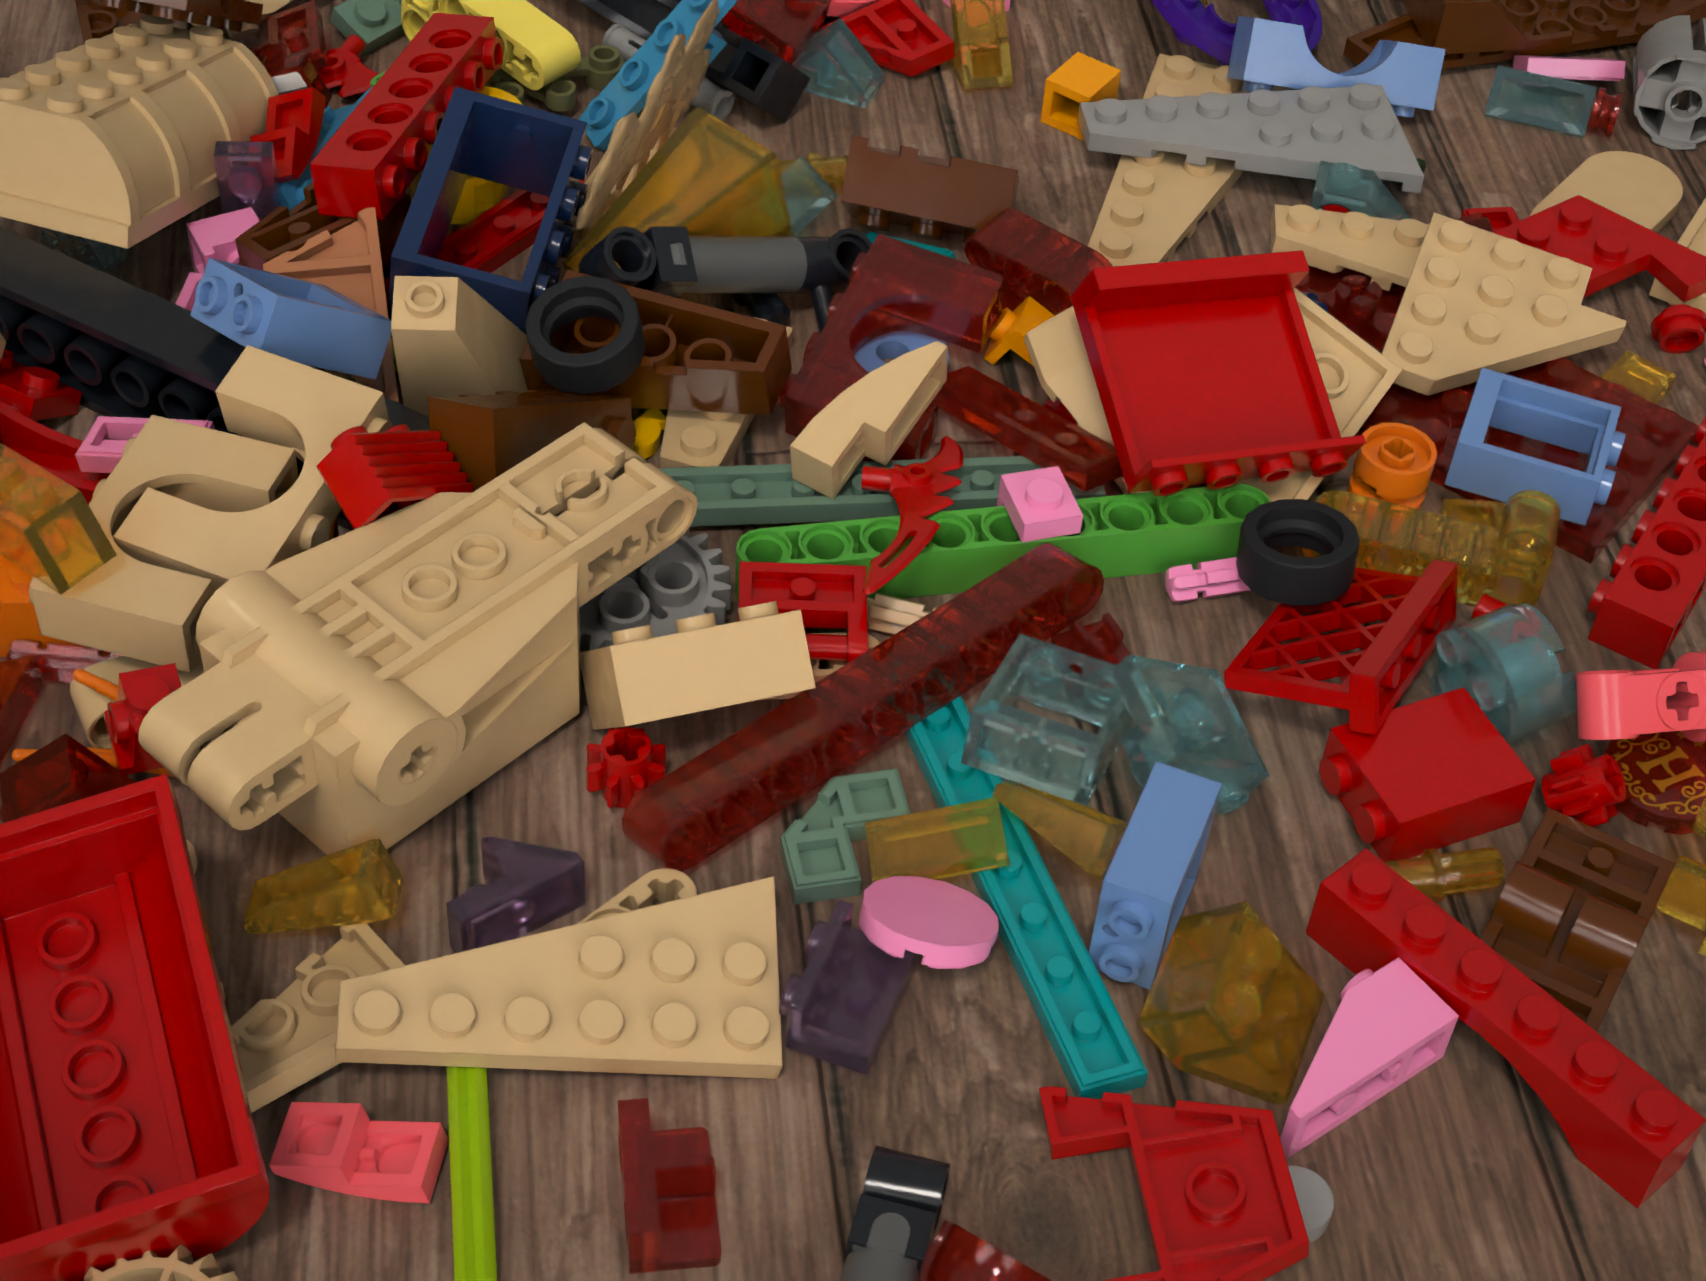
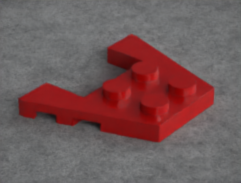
(1611, 247)
(1206, 1181)

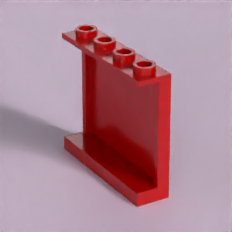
(1208, 372)

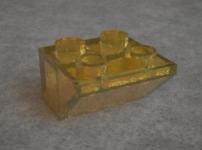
(1232, 1003)

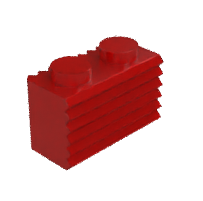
(388, 471)

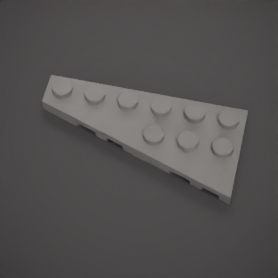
(1261, 130)

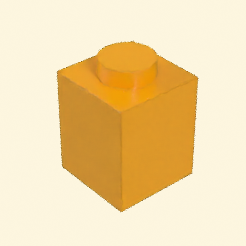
(1076, 82)

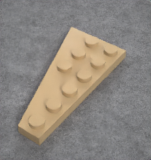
(626, 993)

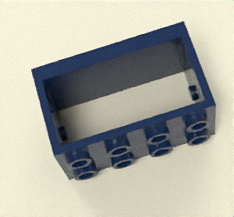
(512, 148)

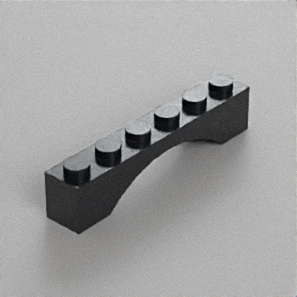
(739, 66)

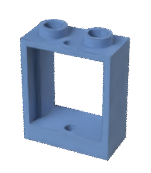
(291, 318)
(1545, 416)
(1153, 874)

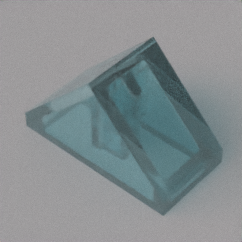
(839, 66)

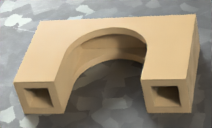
(276, 404)
(143, 606)

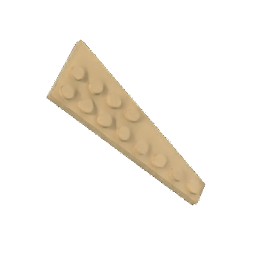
(1163, 197)

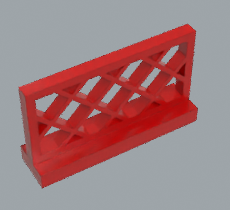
(1371, 677)

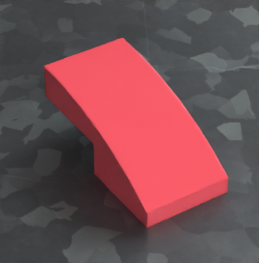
(349, 1154)

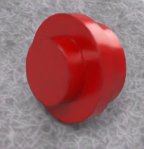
(1679, 328)

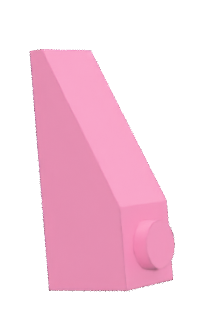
(1377, 1041)

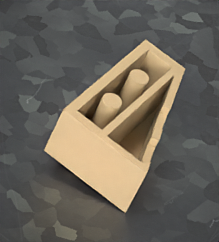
(696, 667)

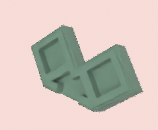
(819, 846)

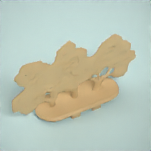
(638, 139)

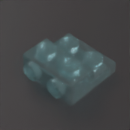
(1188, 724)

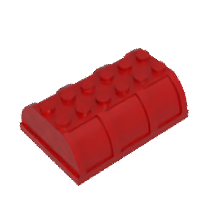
(114, 1046)

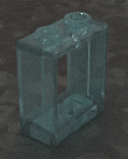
(1037, 748)

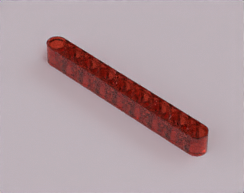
(857, 708)

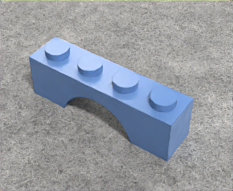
(1278, 55)

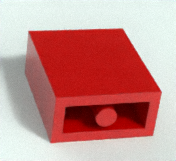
(1426, 776)

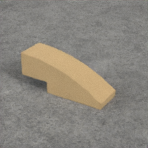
(868, 419)

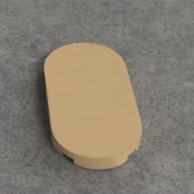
(1624, 184)

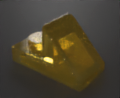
(981, 44)

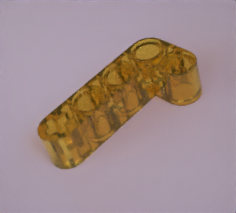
(1497, 561)

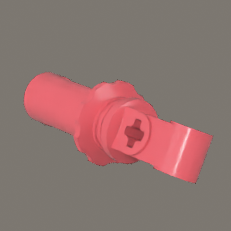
(1643, 701)

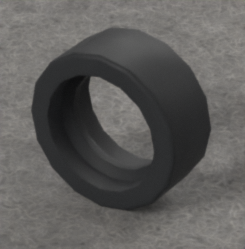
(582, 299)
(1292, 578)

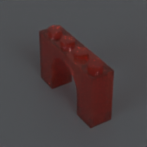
(890, 292)

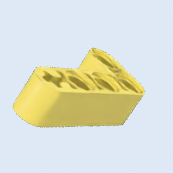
(533, 43)

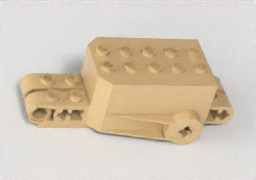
(413, 649)

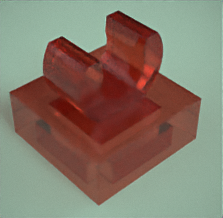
(1096, 640)

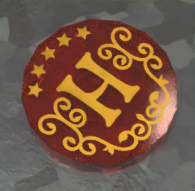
(1662, 779)

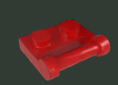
(825, 595)

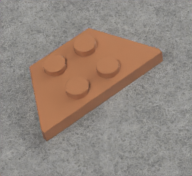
(352, 266)

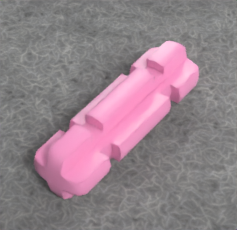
(1210, 578)

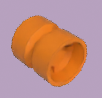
(1394, 465)

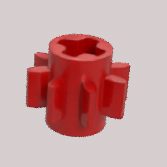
(624, 765)
(1584, 786)

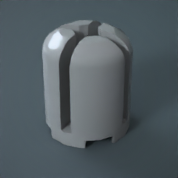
(1667, 65)

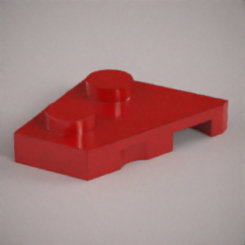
(900, 36)

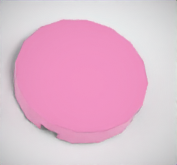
(928, 919)

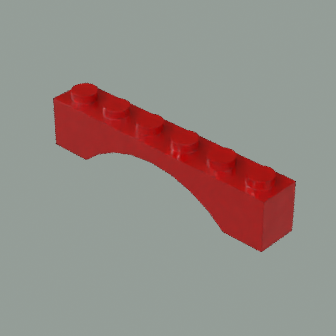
(1606, 1104)

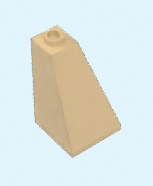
(451, 342)

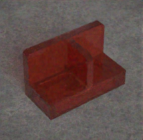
(666, 1193)

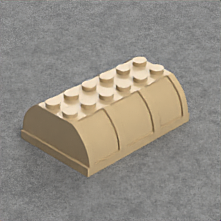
(126, 129)

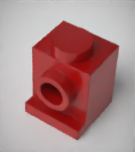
(136, 696)

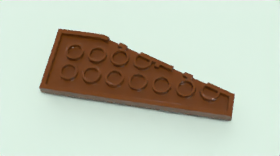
(1548, 27)

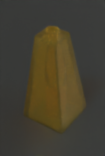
(701, 181)

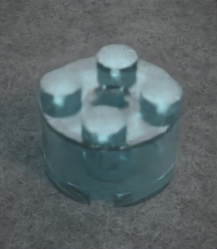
(1508, 669)

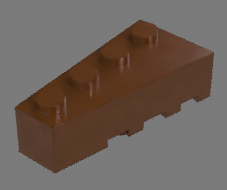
(691, 357)
(506, 428)

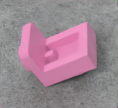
(1040, 504)

